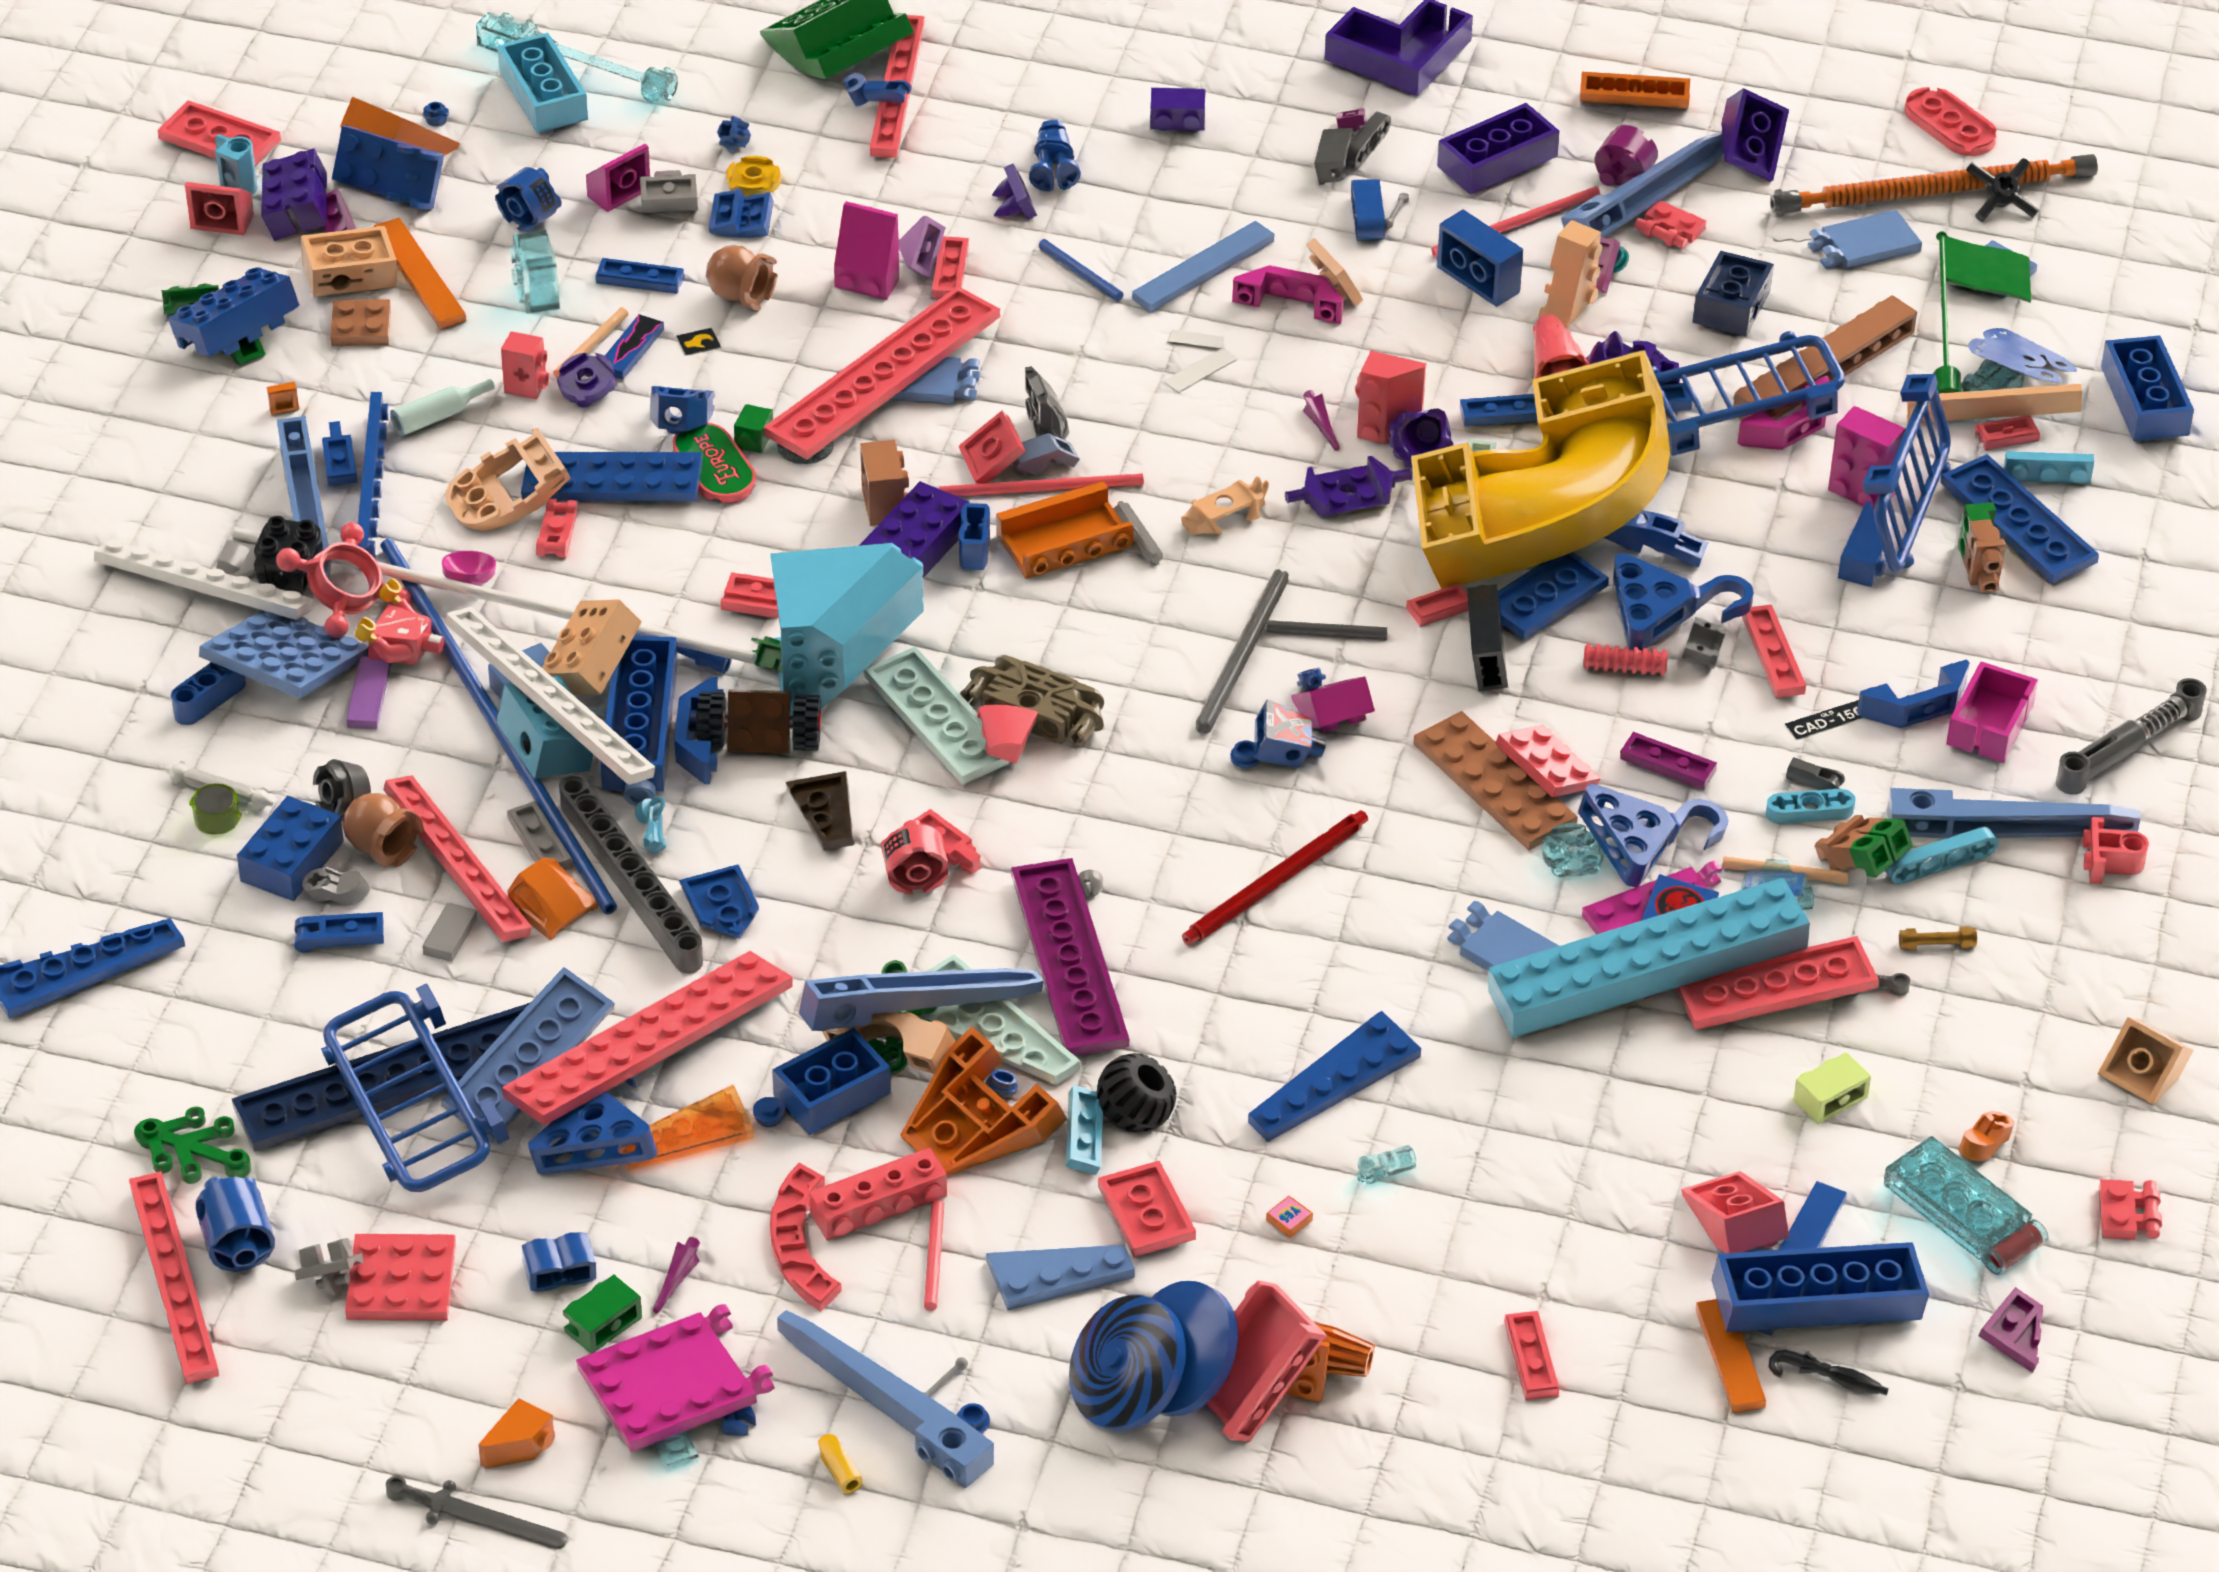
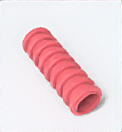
(1625, 659)

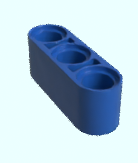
(1368, 209)
(204, 692)

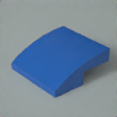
(740, 215)

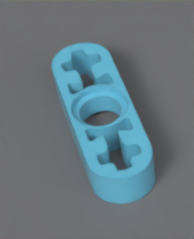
(1789, 800)

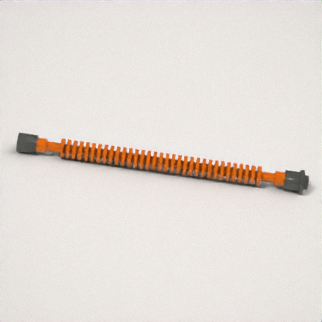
(1924, 185)

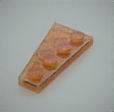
(698, 1128)

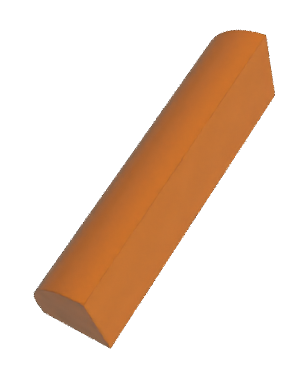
(1635, 90)

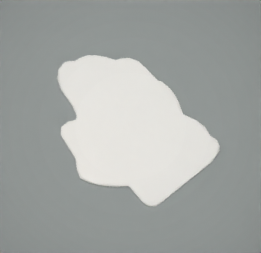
(1795, 227)

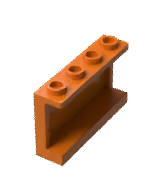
(1062, 530)

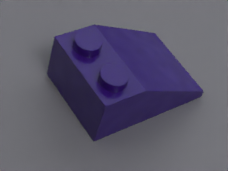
(1753, 133)

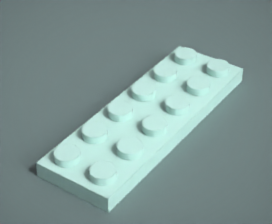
(934, 713)

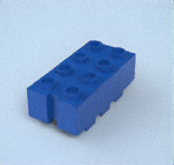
(235, 312)

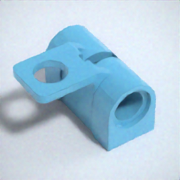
(236, 163)

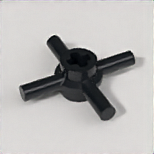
(2002, 189)

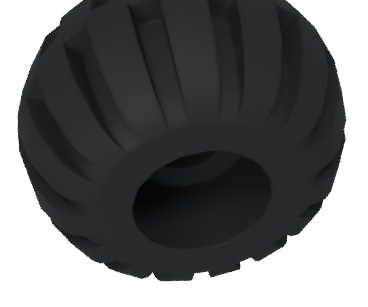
(1136, 1092)

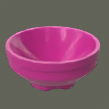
(469, 567)

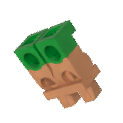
(1981, 546)
(1865, 844)

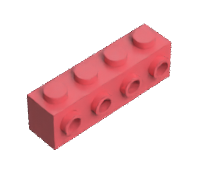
(878, 1194)

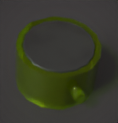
(215, 809)

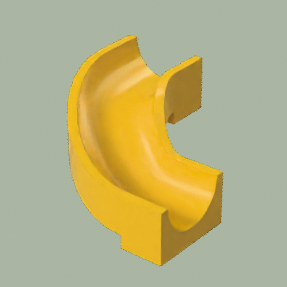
(1586, 479)

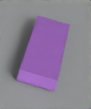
(368, 693)

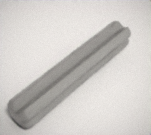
(1140, 534)

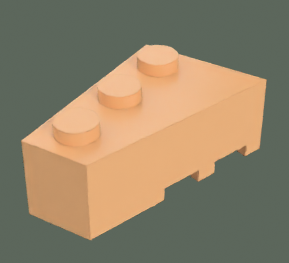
(1574, 274)

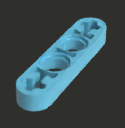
(1971, 845)

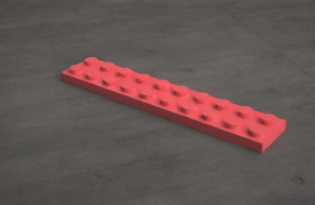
(881, 372)
(646, 1037)

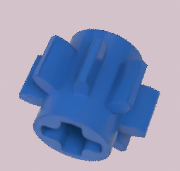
(734, 133)

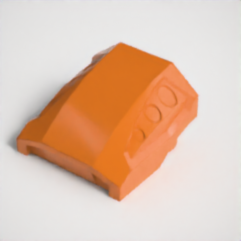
(549, 897)

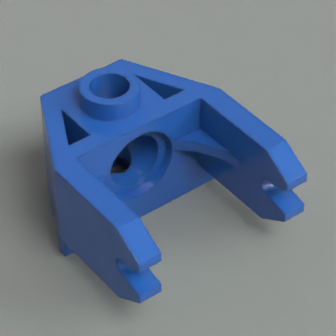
(694, 405)

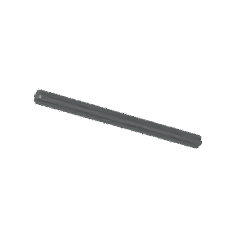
(1242, 651)

